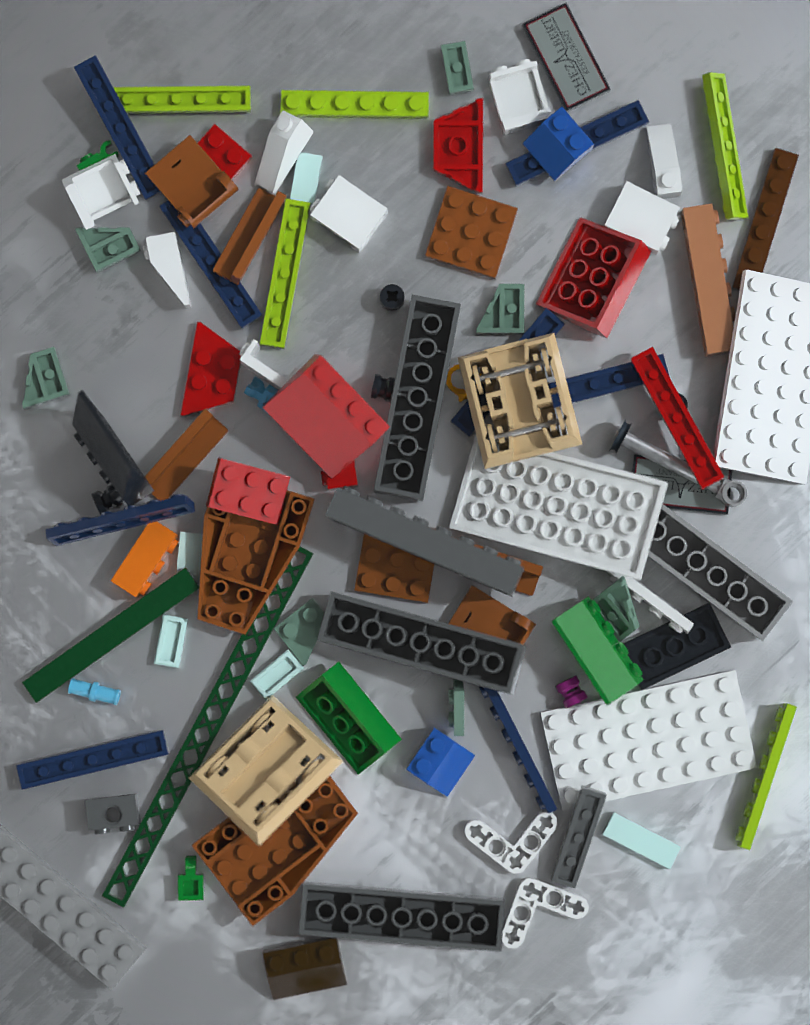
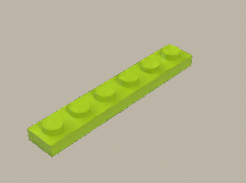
(185, 99)
(355, 104)
(725, 146)
(285, 273)
(761, 786)

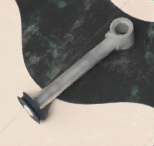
(675, 464)

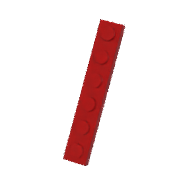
(677, 418)

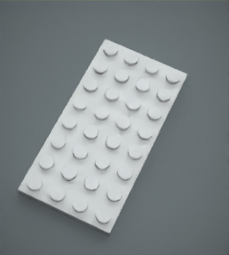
(767, 381)
(562, 509)
(650, 739)

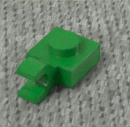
(91, 159)
(190, 884)

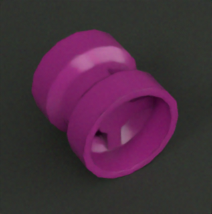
(574, 696)

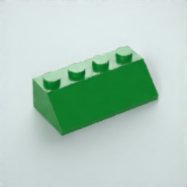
(598, 650)
(348, 718)

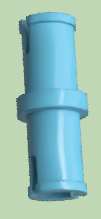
(94, 691)

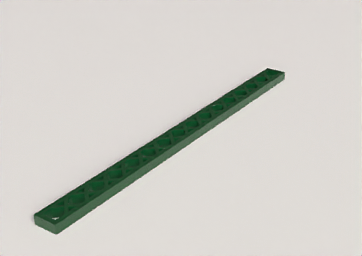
(191, 736)

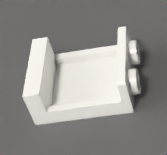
(519, 96)
(100, 189)
(348, 212)
(643, 216)
(248, 361)

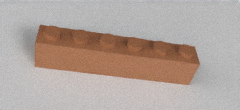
(708, 278)

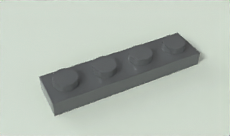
(578, 836)

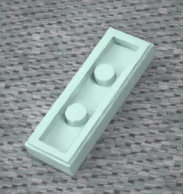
(641, 840)

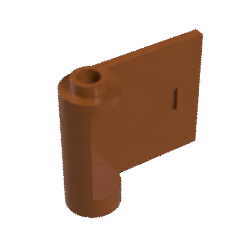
(191, 182)
(491, 617)

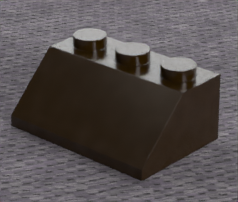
(304, 967)

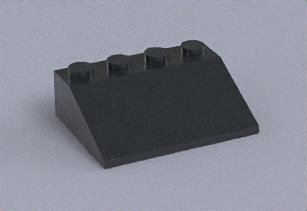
(109, 453)

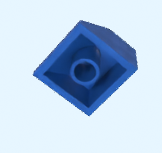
(558, 143)
(440, 762)

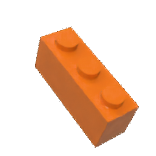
(145, 559)

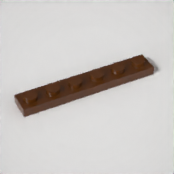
(767, 214)

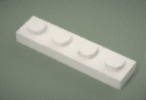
(658, 606)

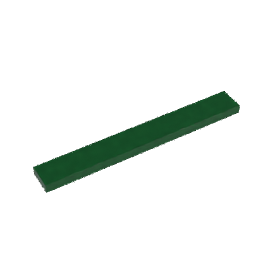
(111, 635)

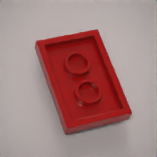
(224, 151)
(247, 491)

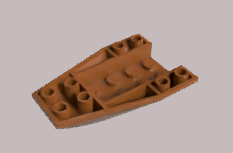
(246, 560)
(271, 873)

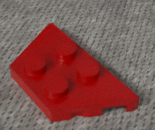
(460, 146)
(211, 372)

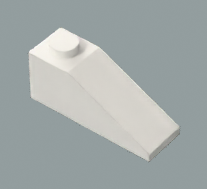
(282, 149)
(664, 161)
(166, 259)

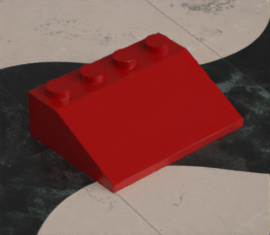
(594, 277)
(325, 416)

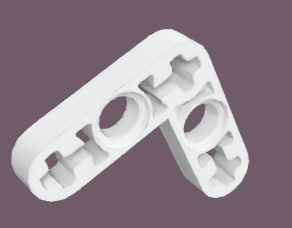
(509, 849)
(530, 903)

